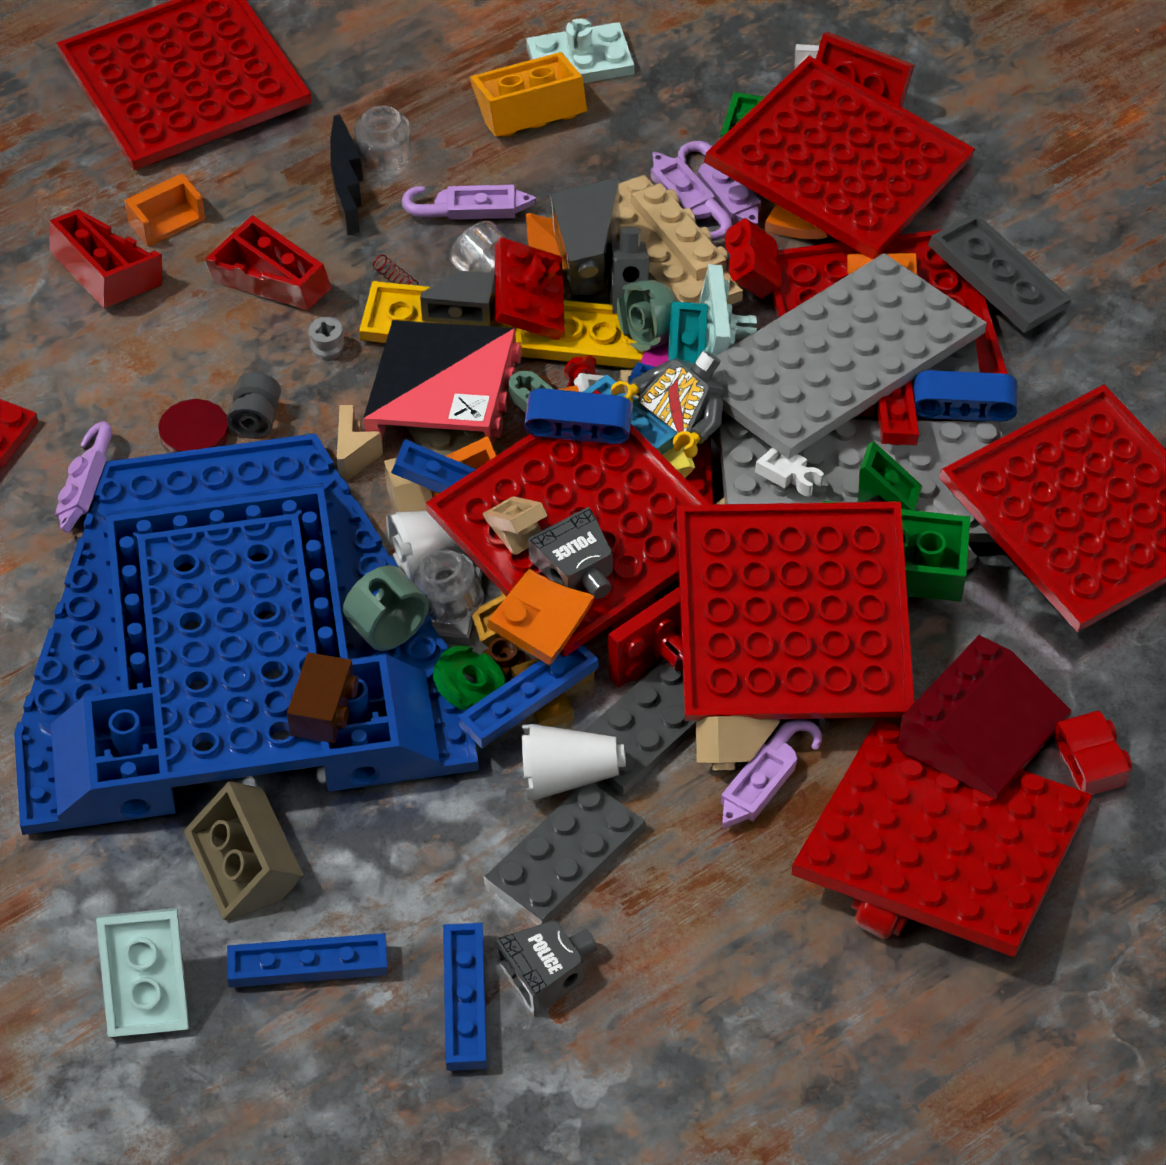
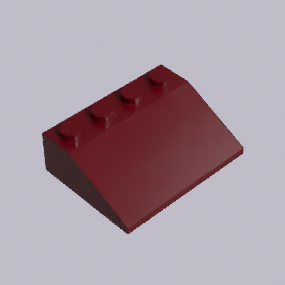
(982, 718)

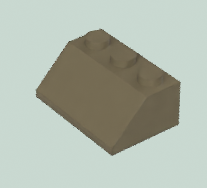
(242, 851)

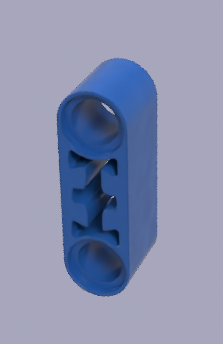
(965, 395)
(578, 416)

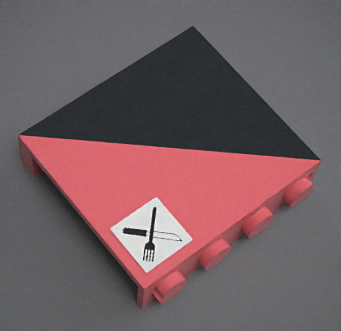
(443, 377)

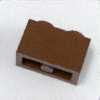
(322, 698)

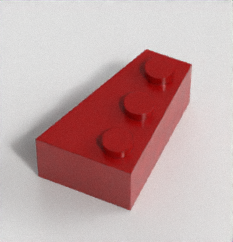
(101, 260)
(268, 266)

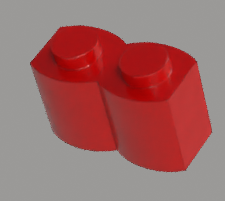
(753, 258)
(1092, 753)

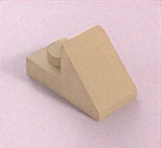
(354, 447)
(516, 521)

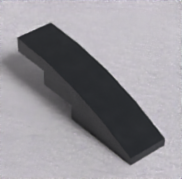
(346, 175)

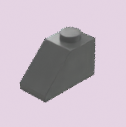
(460, 299)

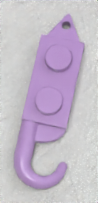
(691, 191)
(731, 195)
(470, 202)
(83, 477)
(765, 773)

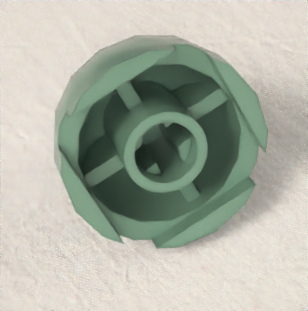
(646, 313)

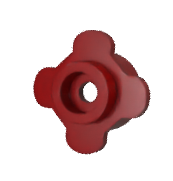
(579, 365)

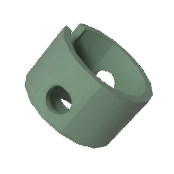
(391, 614)

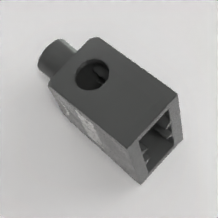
(626, 263)
(574, 554)
(544, 962)

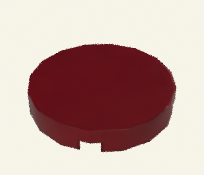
(193, 426)

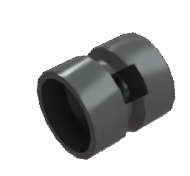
(254, 405)

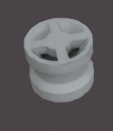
(326, 338)

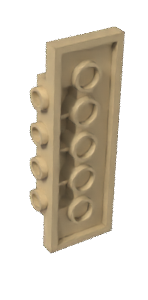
(673, 241)

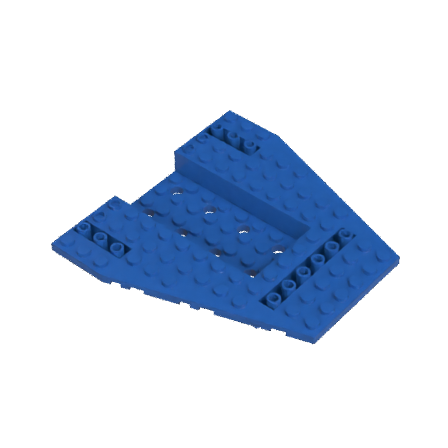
(111, 688)

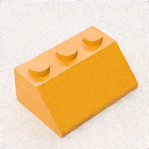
(529, 94)

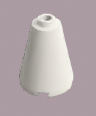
(415, 537)
(567, 759)

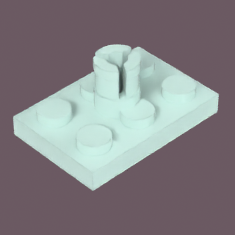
(593, 51)
(722, 325)
(142, 972)

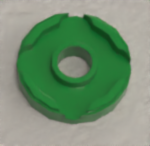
(455, 687)

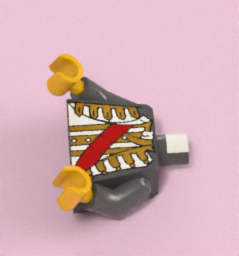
(681, 397)

